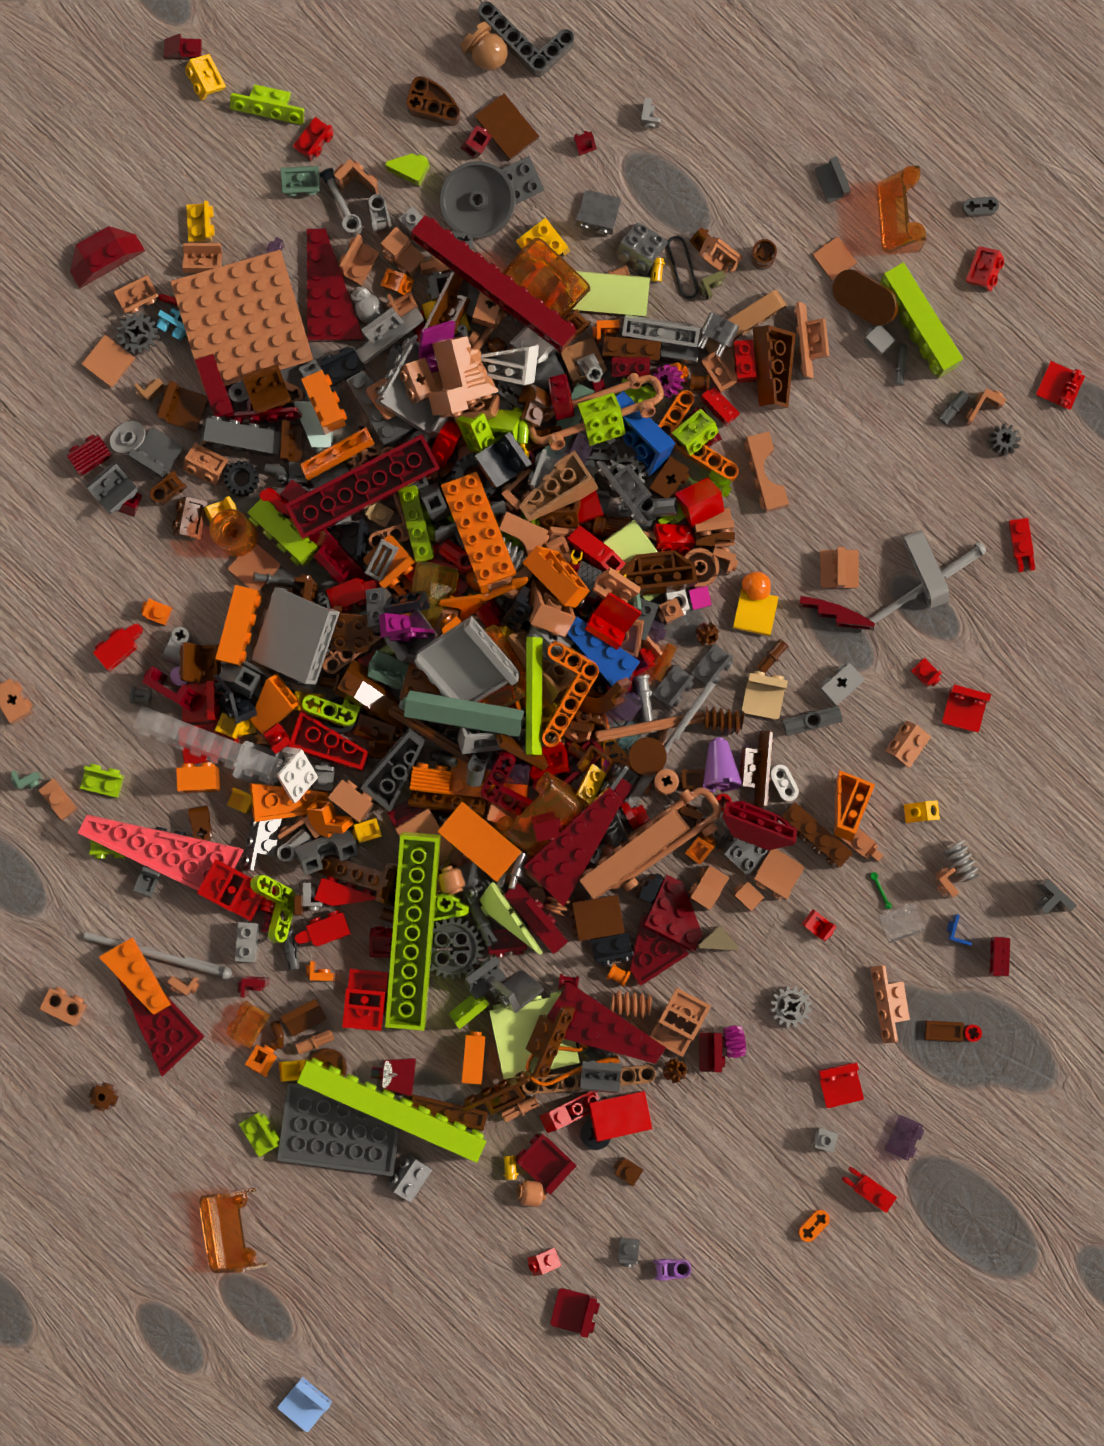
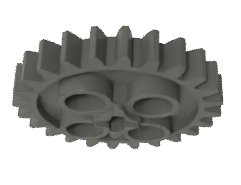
(453, 966)

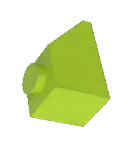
(409, 167)

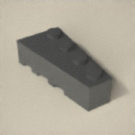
(389, 430)

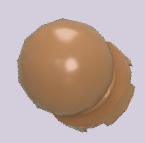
(486, 48)

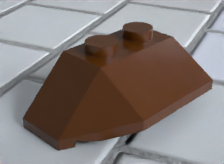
(660, 572)

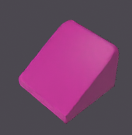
(699, 598)

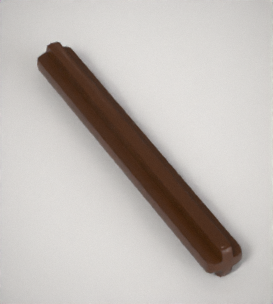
(430, 733)

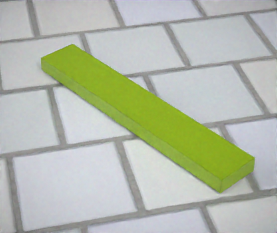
(533, 696)

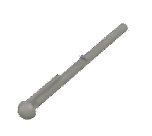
(969, 557)
(645, 780)
(211, 968)

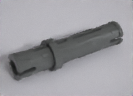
(483, 925)

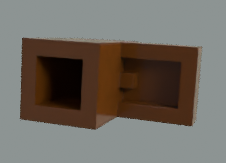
(535, 403)

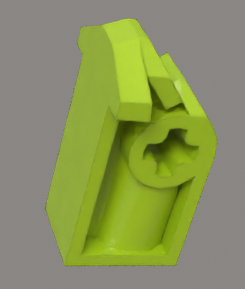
(455, 909)

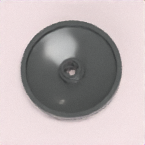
(460, 198)

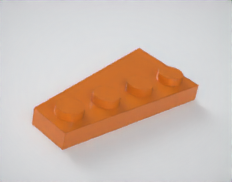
(273, 802)
(134, 971)

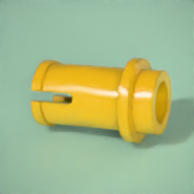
(656, 270)
(510, 1168)

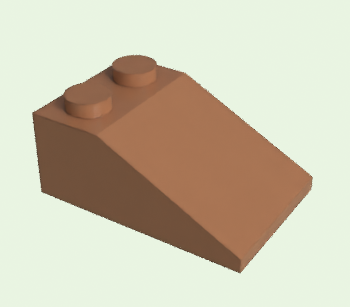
(548, 611)

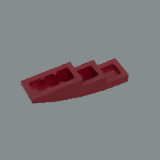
(843, 615)

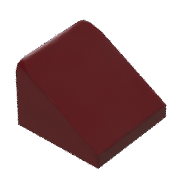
(130, 506)

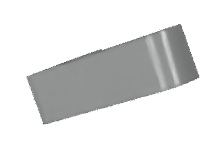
(929, 573)

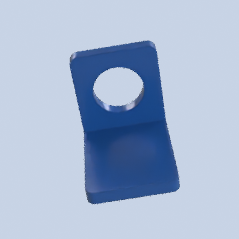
(951, 928)

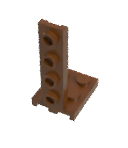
(380, 881)

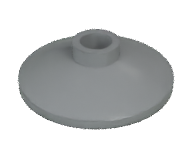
(127, 437)

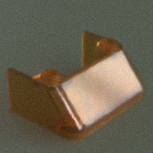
(225, 1232)

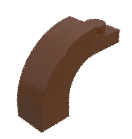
(600, 703)

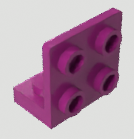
(432, 335)
(397, 628)

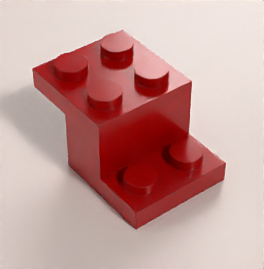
(230, 890)
(365, 999)

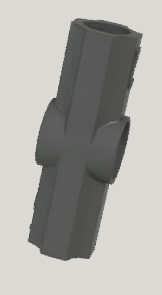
(658, 508)
(824, 718)

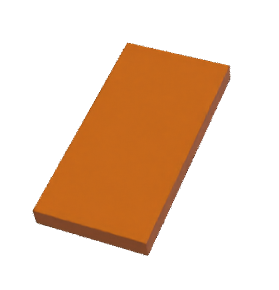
(479, 841)

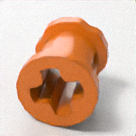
(618, 975)

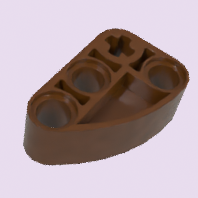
(432, 96)

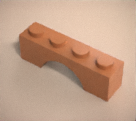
(772, 495)

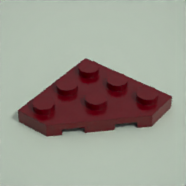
(673, 915)
(653, 954)

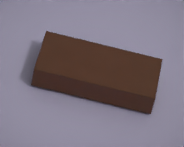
(298, 905)
(944, 1031)

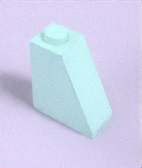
(313, 428)

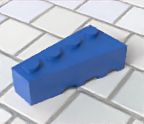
(612, 663)

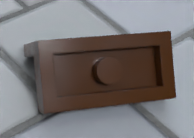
(304, 1017)

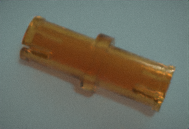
(664, 662)

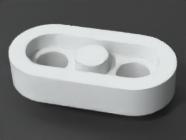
(783, 783)

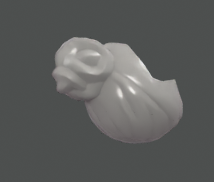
(366, 305)

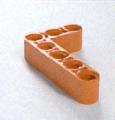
(707, 453)
(571, 693)

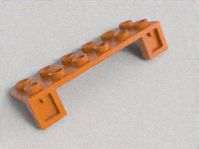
(478, 530)

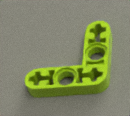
(345, 708)
(282, 903)

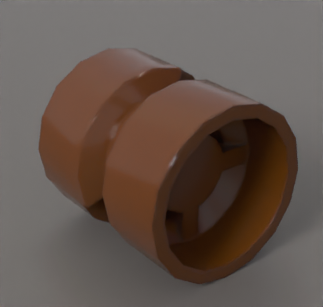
(763, 254)

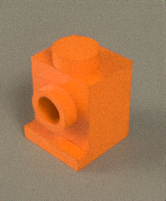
(255, 1060)

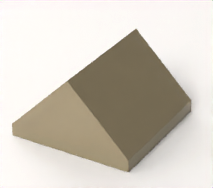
(718, 940)

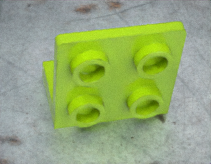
(602, 418)

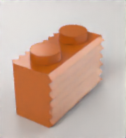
(430, 779)

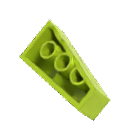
(283, 531)

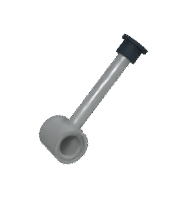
(328, 177)

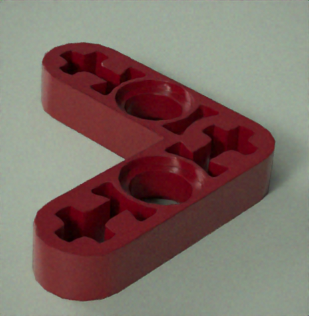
(499, 790)

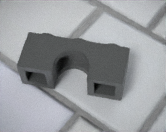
(311, 853)

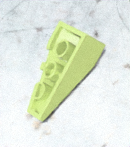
(500, 909)

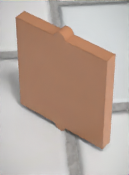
(834, 258)

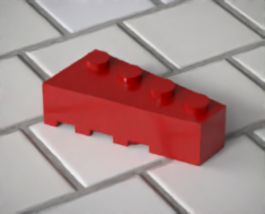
(327, 744)

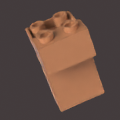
(461, 375)

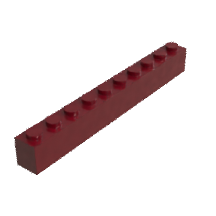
(493, 283)

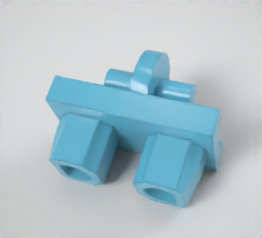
(166, 320)

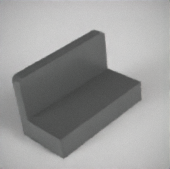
(833, 180)
(679, 353)

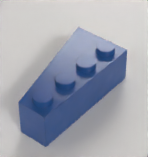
(645, 437)

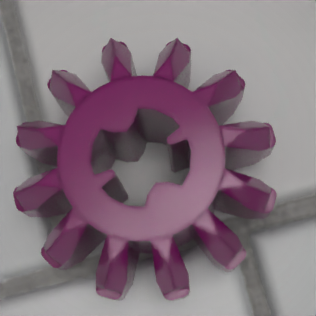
(674, 379)
(734, 1041)

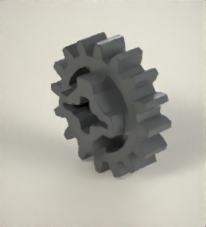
(136, 341)

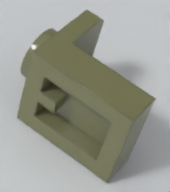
(714, 281)

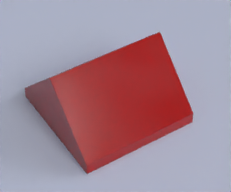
(700, 501)

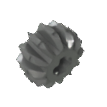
(1003, 432)

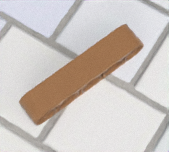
(752, 316)

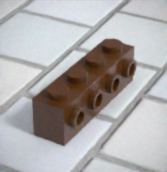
(820, 838)

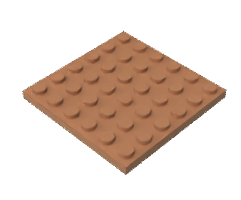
(243, 316)

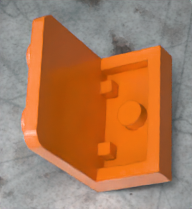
(401, 564)

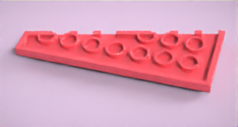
(168, 853)

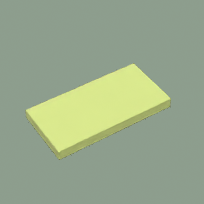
(615, 294)
(630, 542)

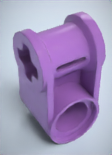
(670, 1269)

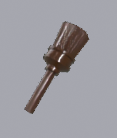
(605, 526)

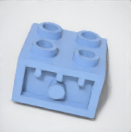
(305, 1404)

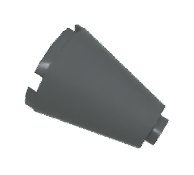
(547, 369)

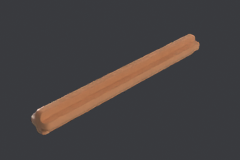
(645, 727)

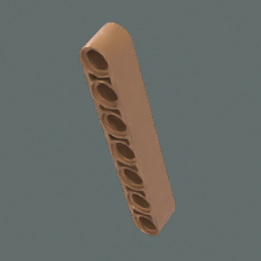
(560, 1086)

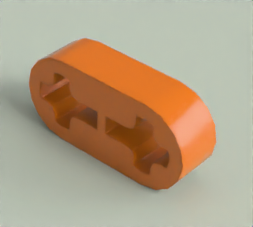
(810, 1222)

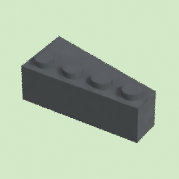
(240, 437)
(393, 769)

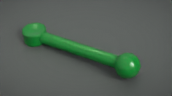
(874, 876)

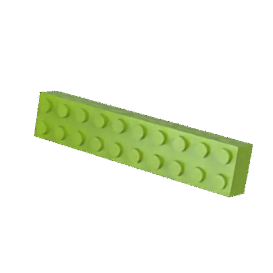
(412, 931)
(392, 1110)

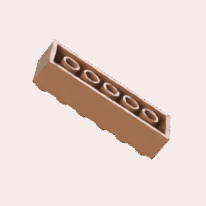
(634, 854)

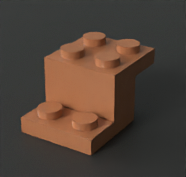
(680, 1021)

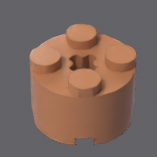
(708, 562)

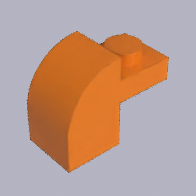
(324, 819)

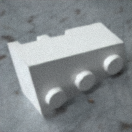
(512, 365)

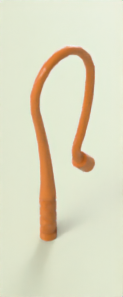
(615, 1059)

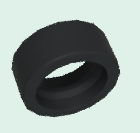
(340, 730)

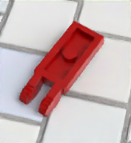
(1022, 543)

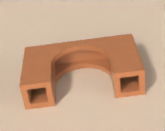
(530, 537)

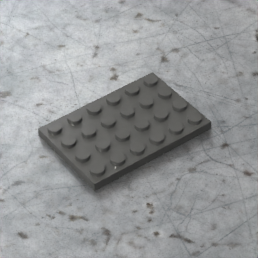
(334, 1134)

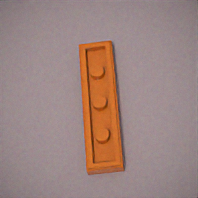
(336, 454)

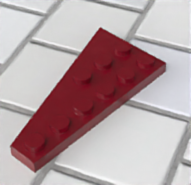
(328, 302)
(564, 859)
(604, 1029)
(167, 1033)

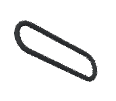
(690, 265)

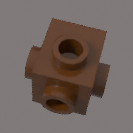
(110, 1096)

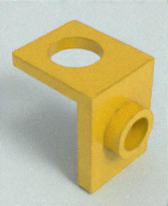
(921, 811)

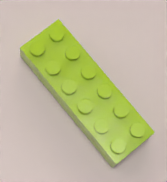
(922, 322)

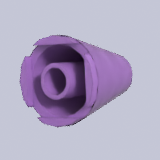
(720, 767)

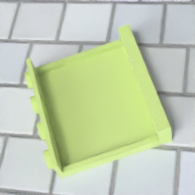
(514, 1031)

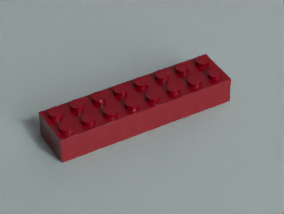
(362, 487)

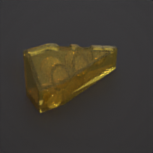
(438, 584)

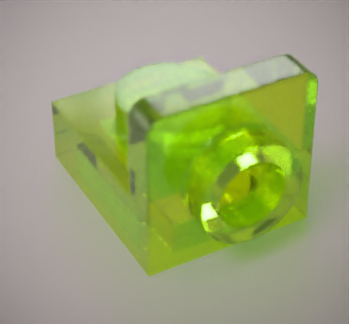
(721, 482)

